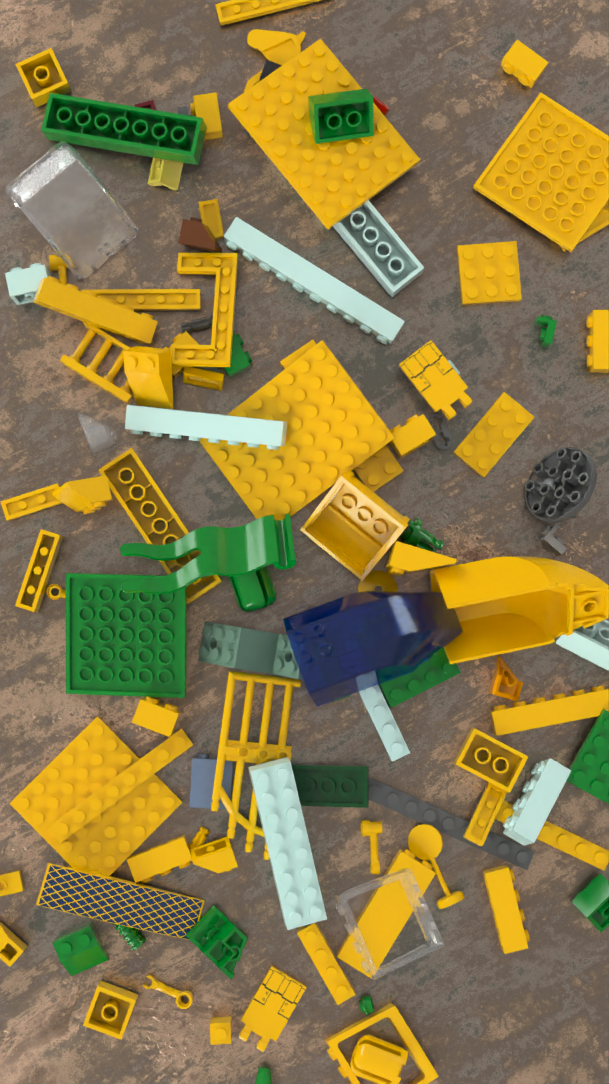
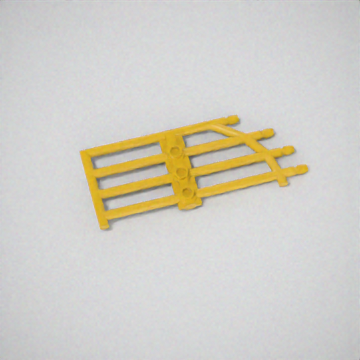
(249, 751)

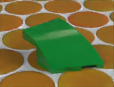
(218, 940)

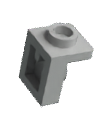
(553, 543)

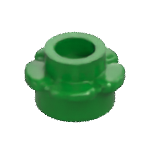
(366, 1004)

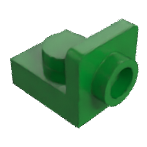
(548, 332)

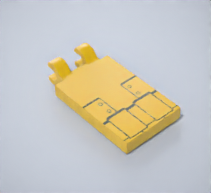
(435, 379)
(271, 1007)

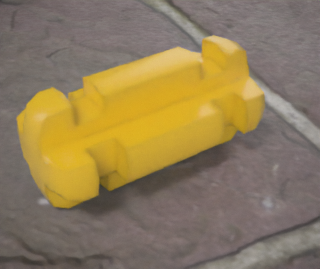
(199, 838)

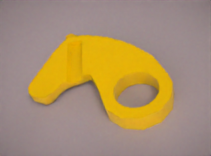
(275, 46)

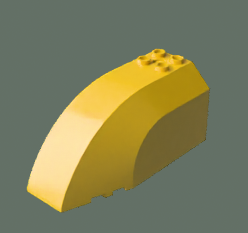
(517, 603)

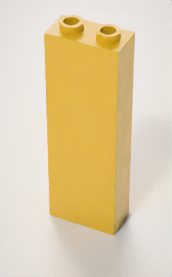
(386, 912)

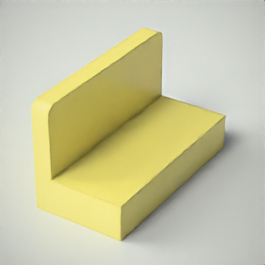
(165, 173)

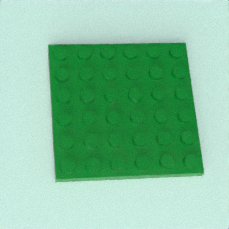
(124, 639)

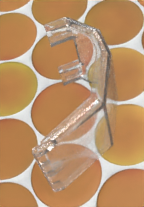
(72, 209)

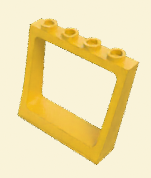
(427, 1071)

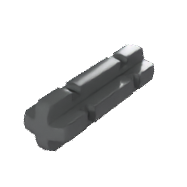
(197, 324)

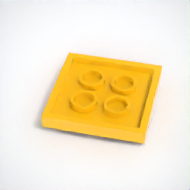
(489, 273)

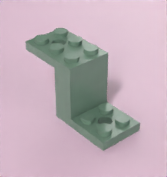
(248, 650)

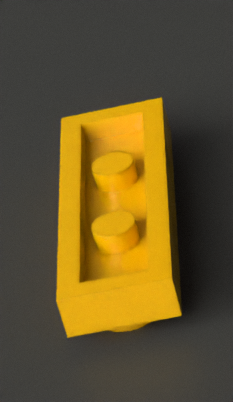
(30, 502)
(485, 814)

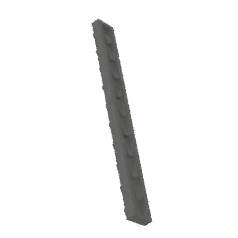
(447, 823)

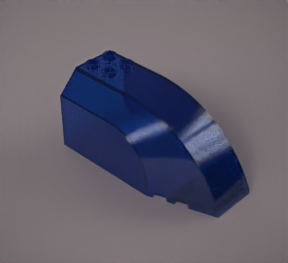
(368, 639)

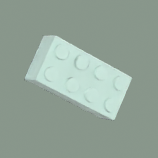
(536, 802)

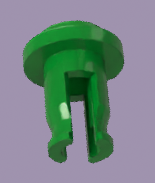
(415, 533)

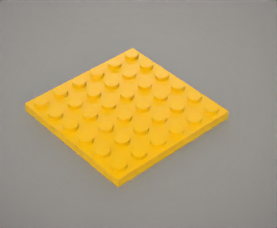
(551, 172)
(76, 774)

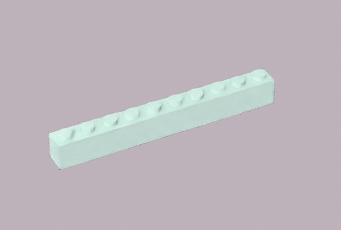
(313, 281)

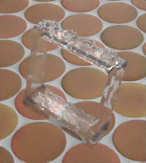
(419, 907)

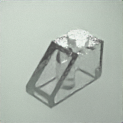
(97, 433)

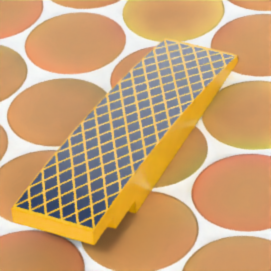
(118, 901)

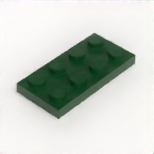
(332, 785)

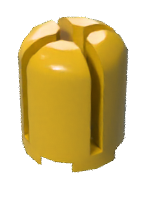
(378, 1060)

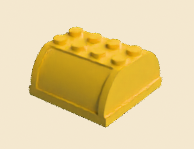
(354, 525)

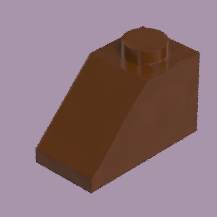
(198, 236)

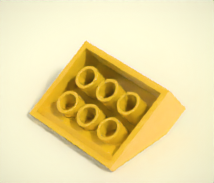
(411, 559)

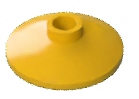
(378, 578)

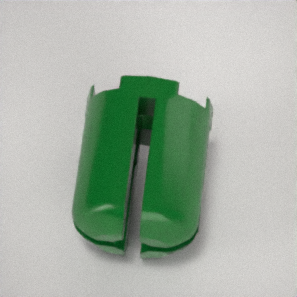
(254, 590)

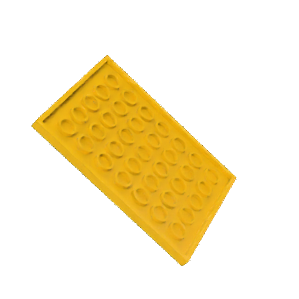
(329, 175)
(326, 435)

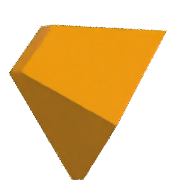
(504, 682)

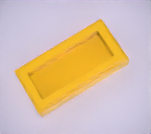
(211, 217)

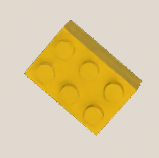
(490, 759)

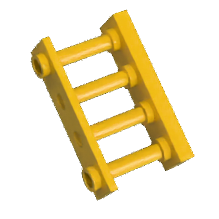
(89, 372)

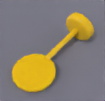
(427, 844)

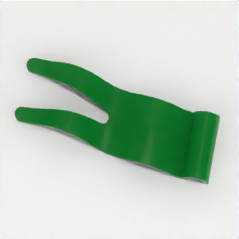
(223, 553)

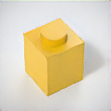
(220, 1030)

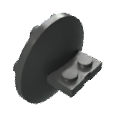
(562, 485)

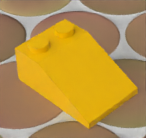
(150, 376)

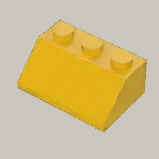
(84, 494)

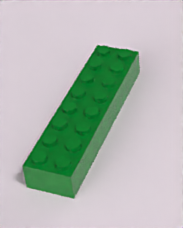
(124, 128)

